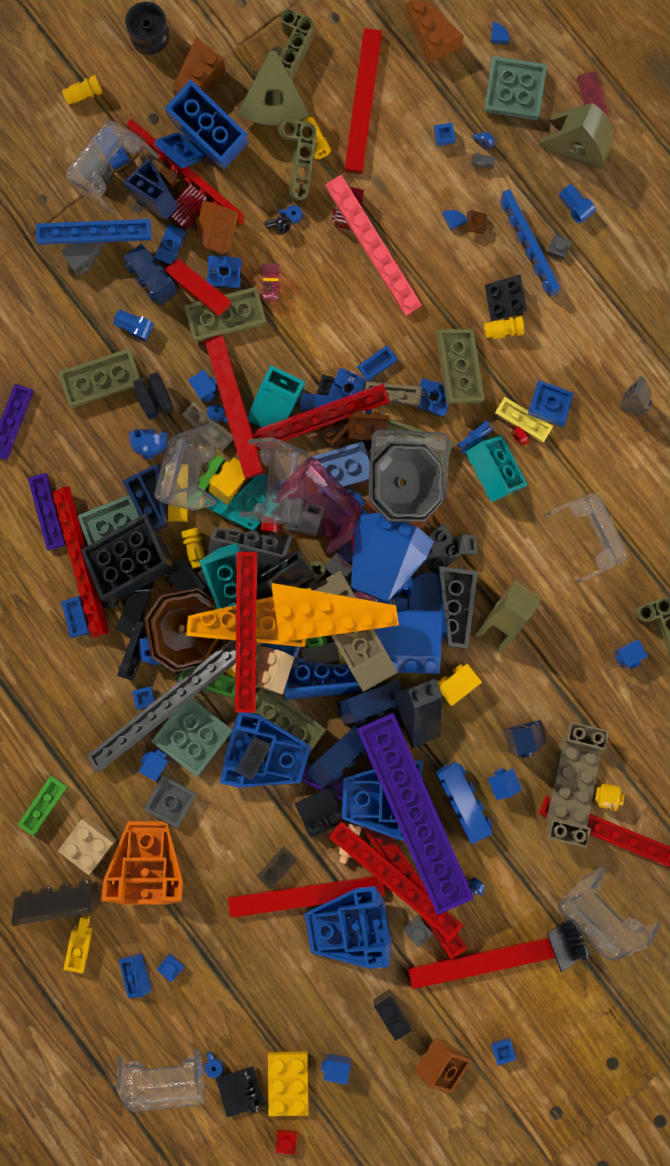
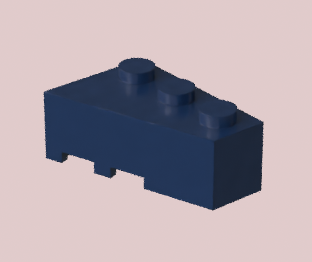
(150, 190)
(150, 275)
(141, 490)
(369, 703)
(525, 738)
(337, 758)

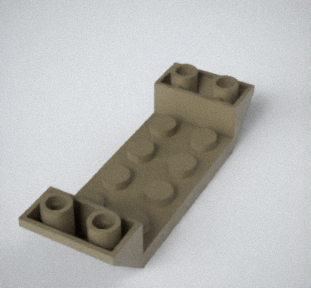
(361, 648)
(575, 784)

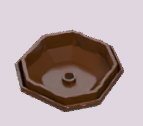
(165, 640)

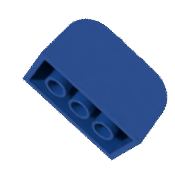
(206, 125)

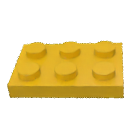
(288, 1083)

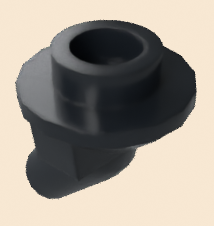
(282, 224)

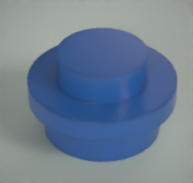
(476, 886)

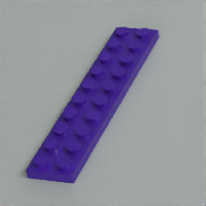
(415, 814)

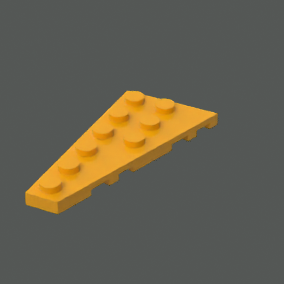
(317, 614)
(222, 624)

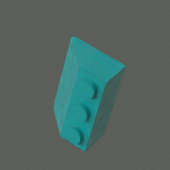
(496, 468)
(221, 574)

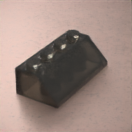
(55, 903)

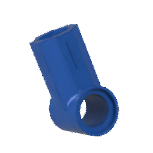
(579, 207)
(137, 326)

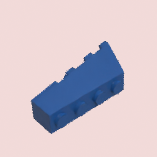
(319, 679)
(463, 801)

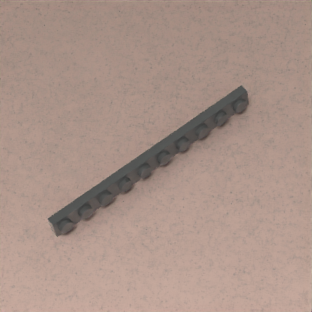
(163, 707)

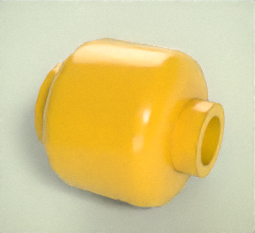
(609, 797)

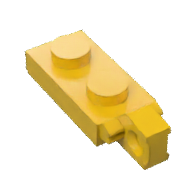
(78, 946)

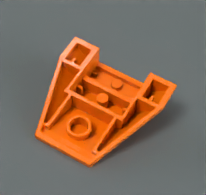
(144, 867)

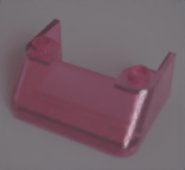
(319, 487)

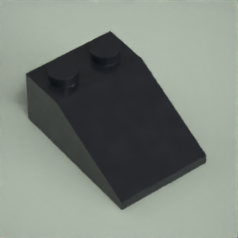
(420, 711)

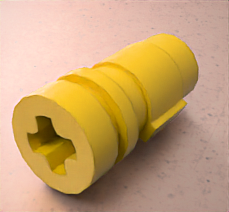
(80, 91)
(321, 146)
(500, 328)
(194, 547)

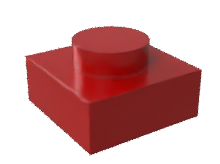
(286, 1142)

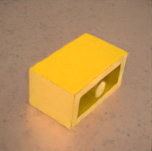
(228, 481)
(458, 684)

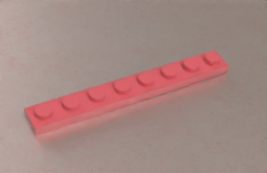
(373, 245)

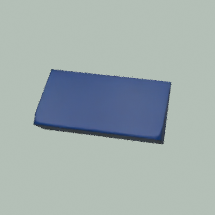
(135, 976)

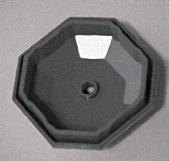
(421, 476)

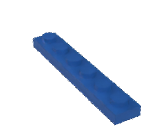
(93, 231)
(531, 246)

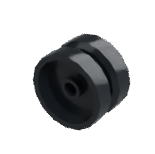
(147, 27)
(152, 396)

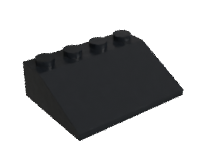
(127, 559)

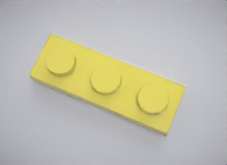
(519, 416)

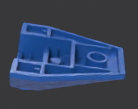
(386, 555)
(281, 765)
(367, 803)
(352, 929)

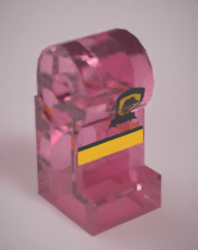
(271, 282)

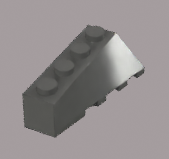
(268, 548)
(458, 600)

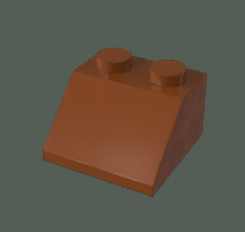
(216, 227)
(442, 1066)

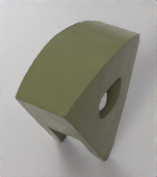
(272, 95)
(588, 128)
(511, 612)

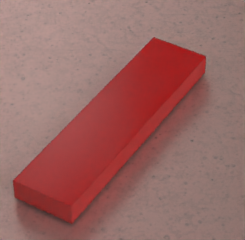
(198, 287)

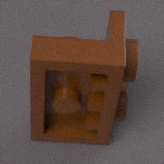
(364, 425)
(334, 433)

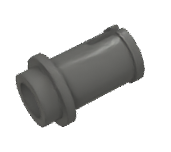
(482, 161)

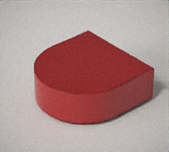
(520, 436)
(270, 527)

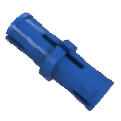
(474, 437)

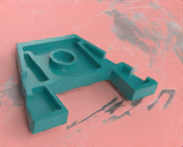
(244, 501)

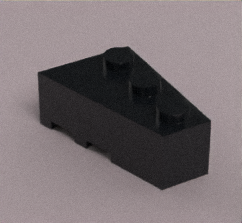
(290, 571)

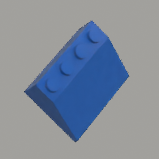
(415, 642)

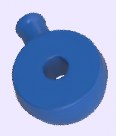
(484, 139)
(289, 213)
(216, 413)
(213, 1062)

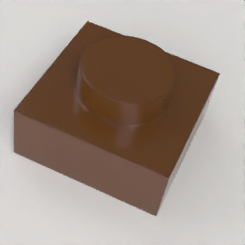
(169, 178)
(476, 222)

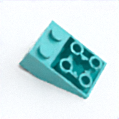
(276, 397)

